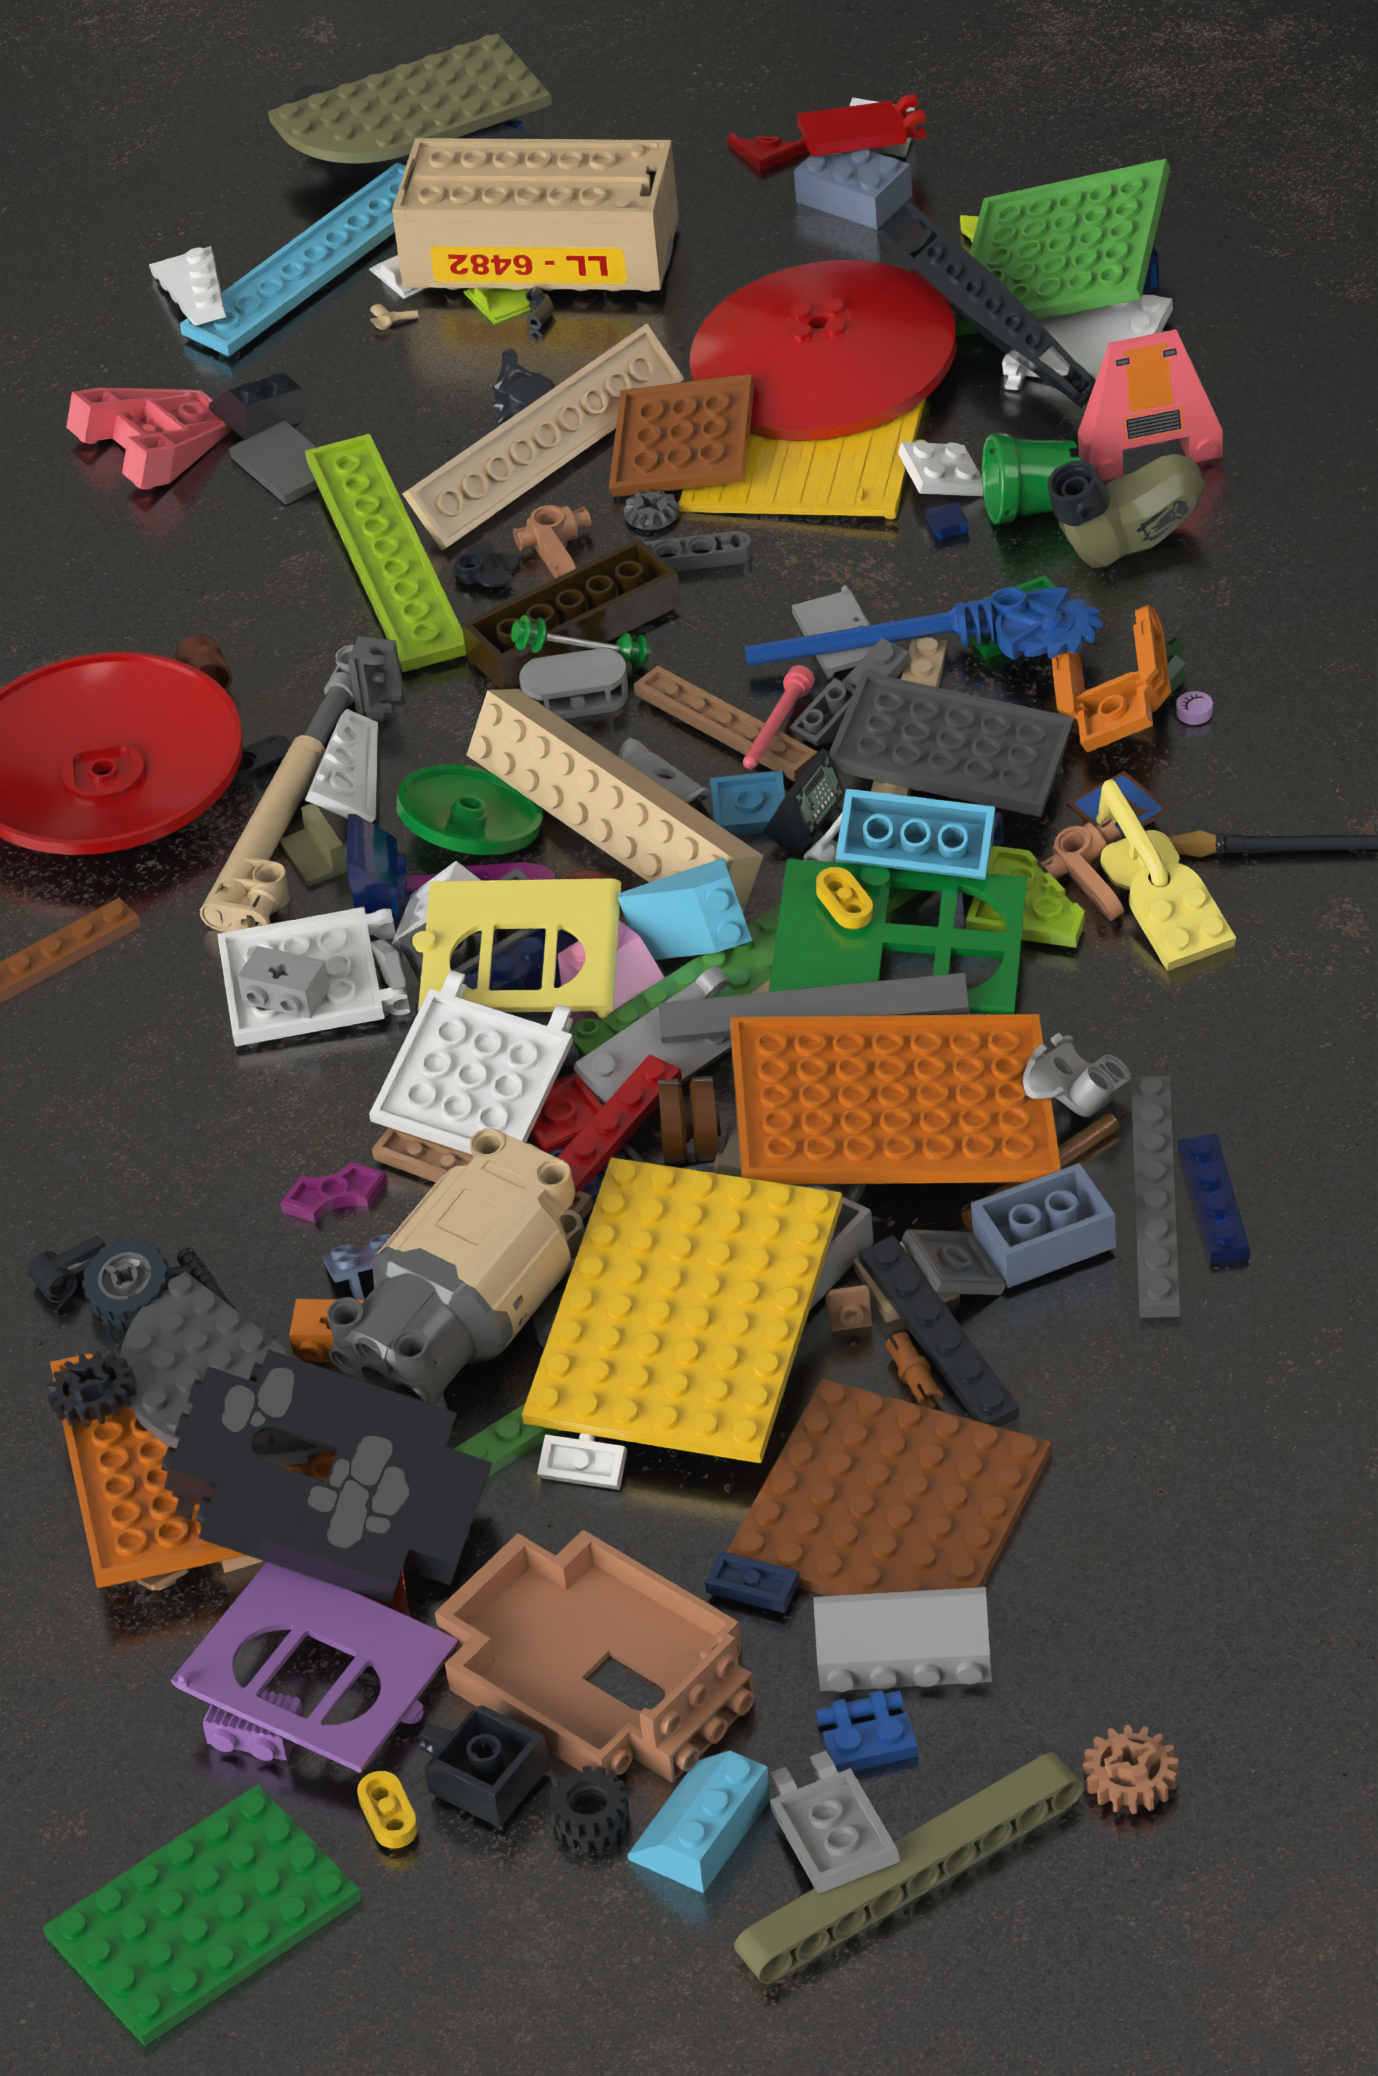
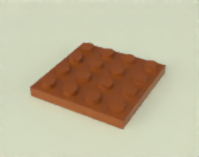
(682, 435)

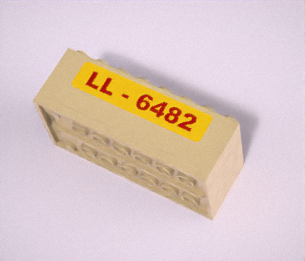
(536, 214)

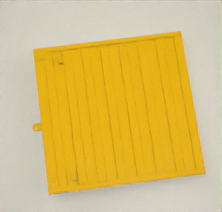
(817, 477)

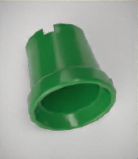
(1018, 474)

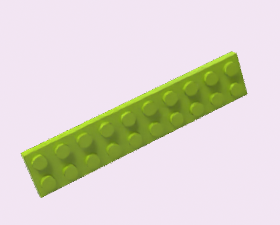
(386, 552)

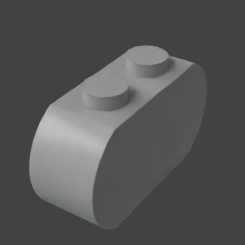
(577, 682)

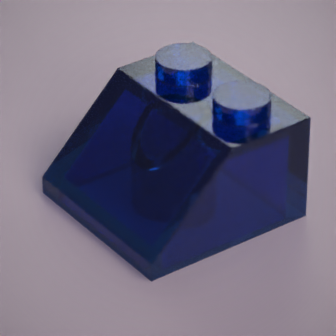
(374, 867)

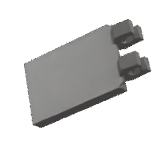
(831, 1825)

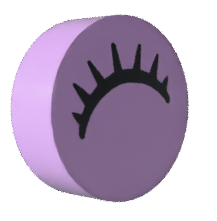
(1194, 707)

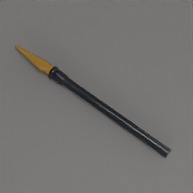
(1201, 843)

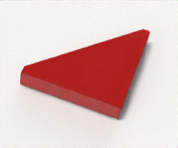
(766, 150)

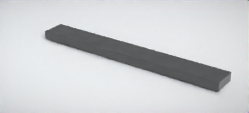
(909, 996)

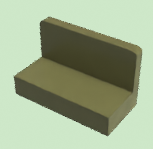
(316, 849)

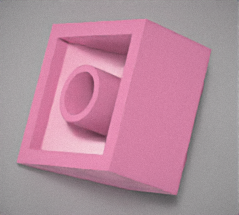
(634, 967)

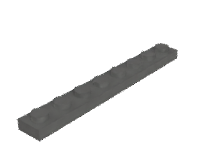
(1155, 1197)

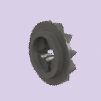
(640, 510)

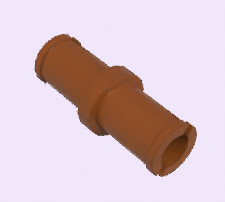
(914, 1370)

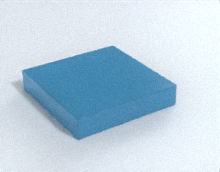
(746, 801)

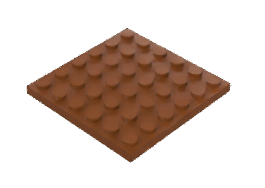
(889, 1496)

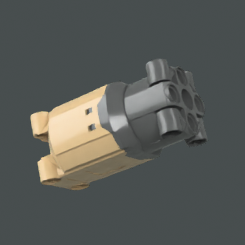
(461, 1270)

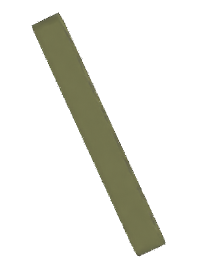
(927, 1859)

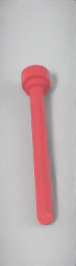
(796, 684)

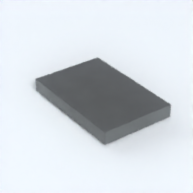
(278, 461)

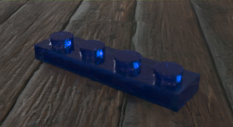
(1213, 1198)

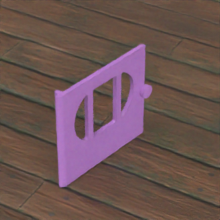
(395, 1645)

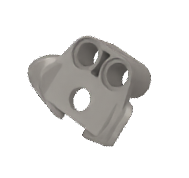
(651, 765)
(1084, 1087)

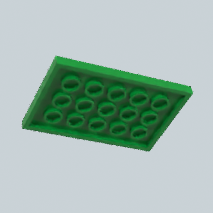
(201, 1914)

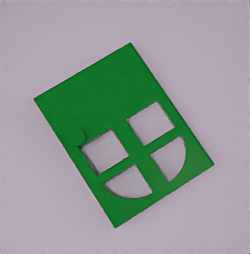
(822, 953)

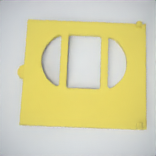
(579, 906)

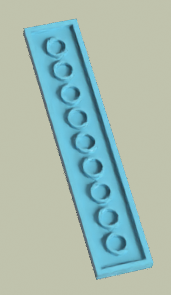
(302, 266)

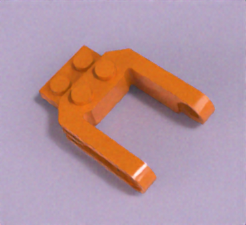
(1120, 704)

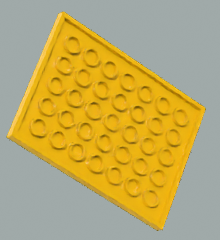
(684, 1310)

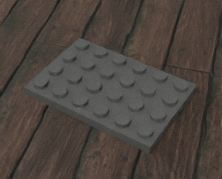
(951, 743)

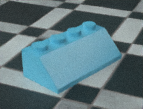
(916, 834)

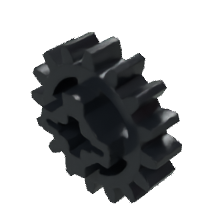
(91, 1389)

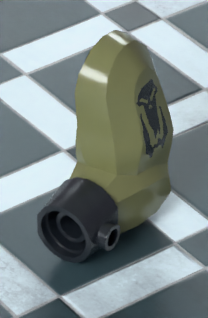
(1127, 513)

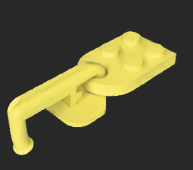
(1163, 894)

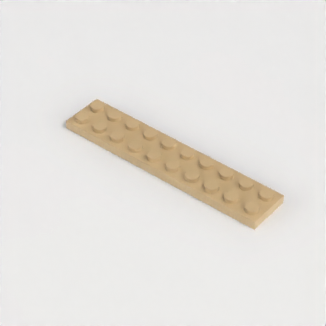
(537, 439)

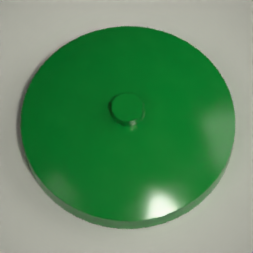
(467, 810)

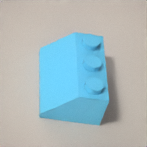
(704, 1819)

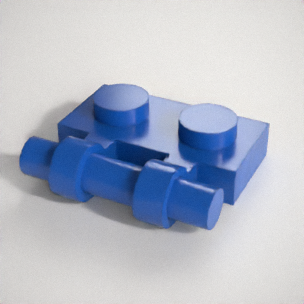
(871, 1742)

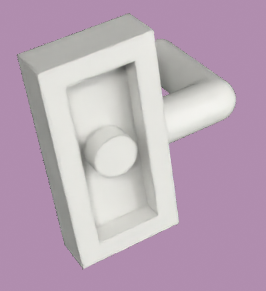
(582, 1461)

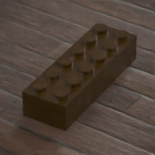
(586, 604)

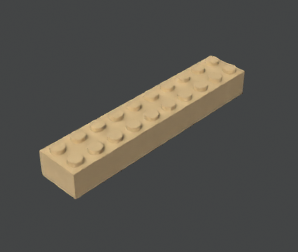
(602, 794)

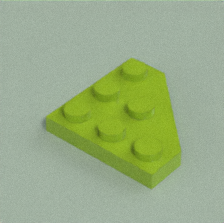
(1047, 910)

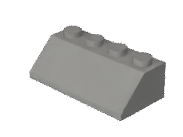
(902, 1639)

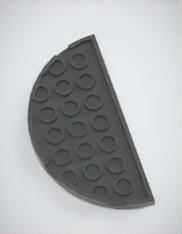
(176, 1343)

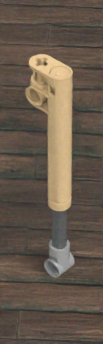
(249, 883)

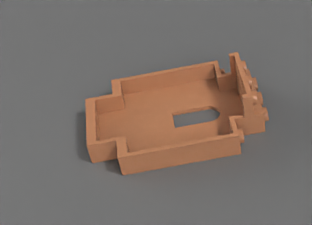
(545, 1622)

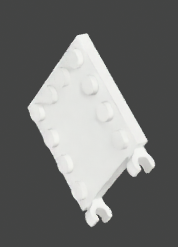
(1089, 332)
(345, 947)
(471, 1070)

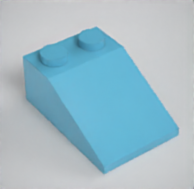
(687, 912)

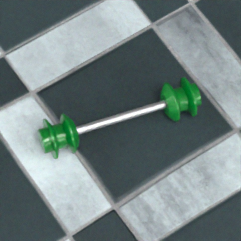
(536, 635)

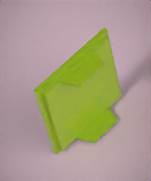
(499, 303)

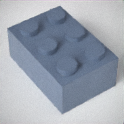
(854, 185)
(1044, 1225)

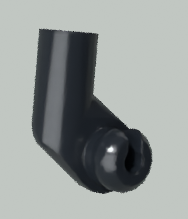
(541, 307)

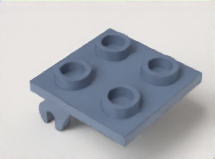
(347, 1261)

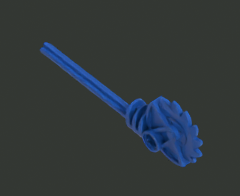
(1023, 622)

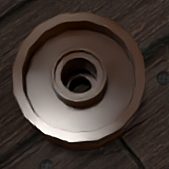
(689, 1120)

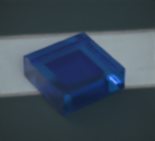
(947, 520)

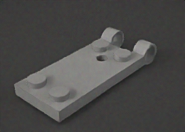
(618, 1057)

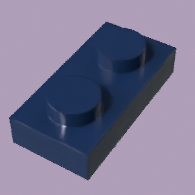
(752, 1582)

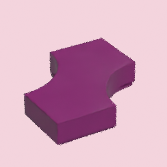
(351, 1186)

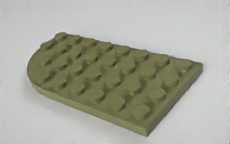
(422, 99)

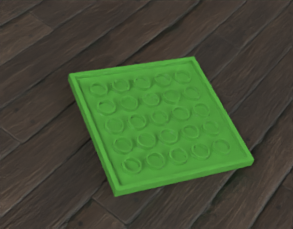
(1073, 240)

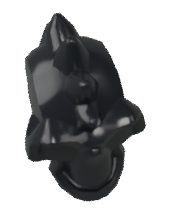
(517, 387)

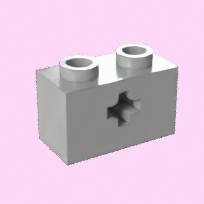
(283, 982)

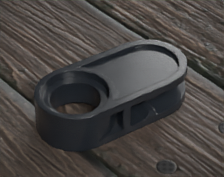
(264, 757)

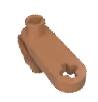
(549, 533)
(1079, 854)

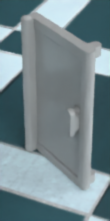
(832, 614)

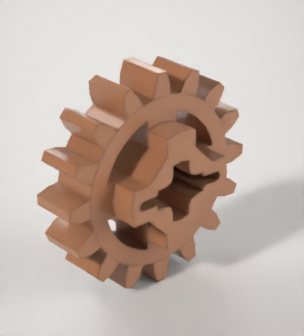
(1130, 1769)

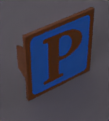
(1143, 802)

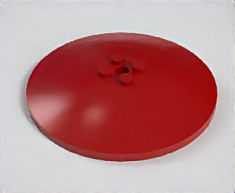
(874, 359)
(142, 717)

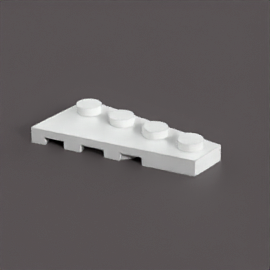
(193, 284)
(348, 769)

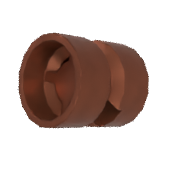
(205, 654)

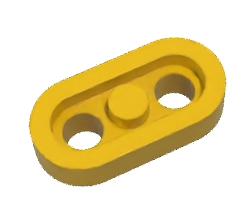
(844, 898)
(390, 1812)

